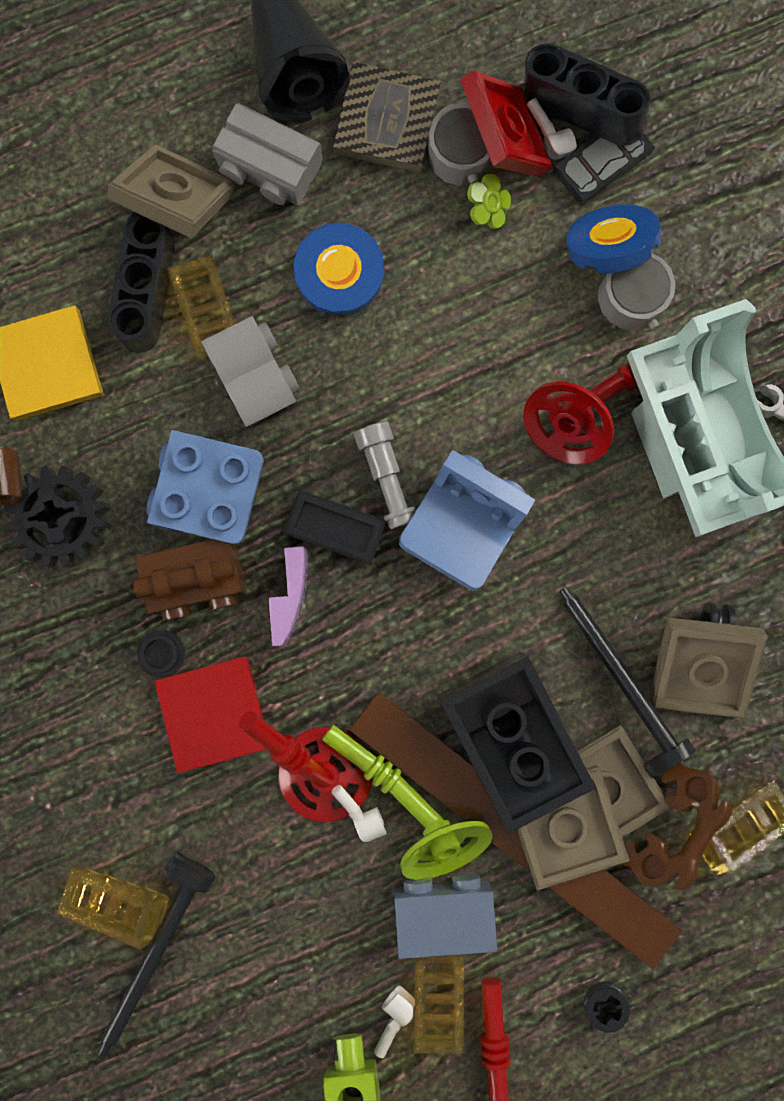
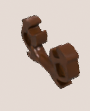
(654, 864)

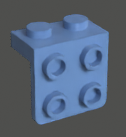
(205, 487)
(465, 520)

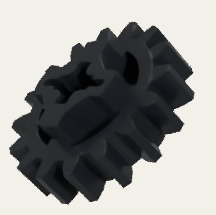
(50, 499)

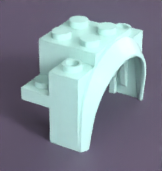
(706, 421)

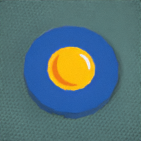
(614, 238)
(339, 269)

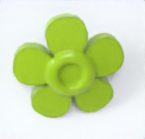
(488, 201)

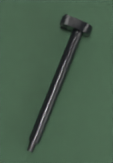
(673, 751)
(192, 878)

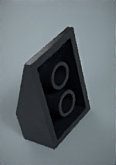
(516, 741)

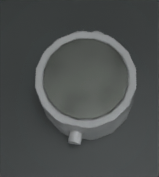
(457, 146)
(637, 295)

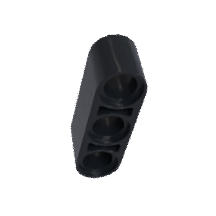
(586, 94)
(145, 303)

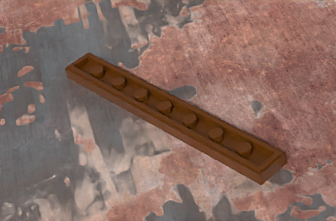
(459, 788)

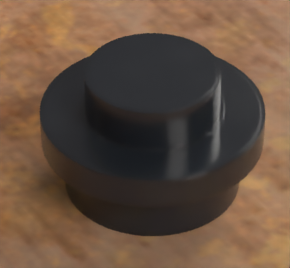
(161, 653)

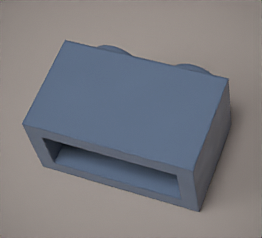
(445, 917)

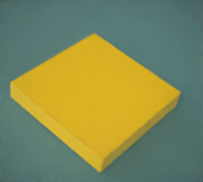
(47, 364)

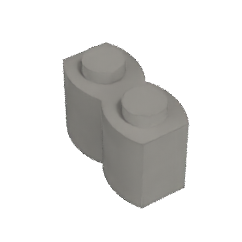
(250, 371)

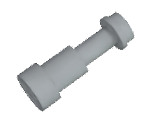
(376, 444)

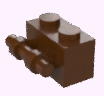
(190, 577)

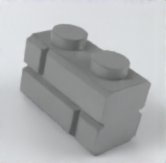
(267, 155)

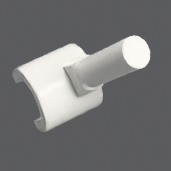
(558, 143)
(777, 397)
(368, 824)
(400, 1007)

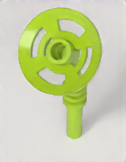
(439, 836)

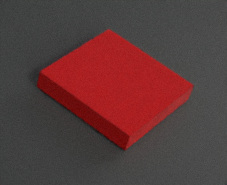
(506, 124)
(205, 712)

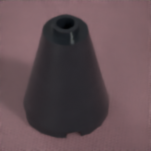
(295, 61)

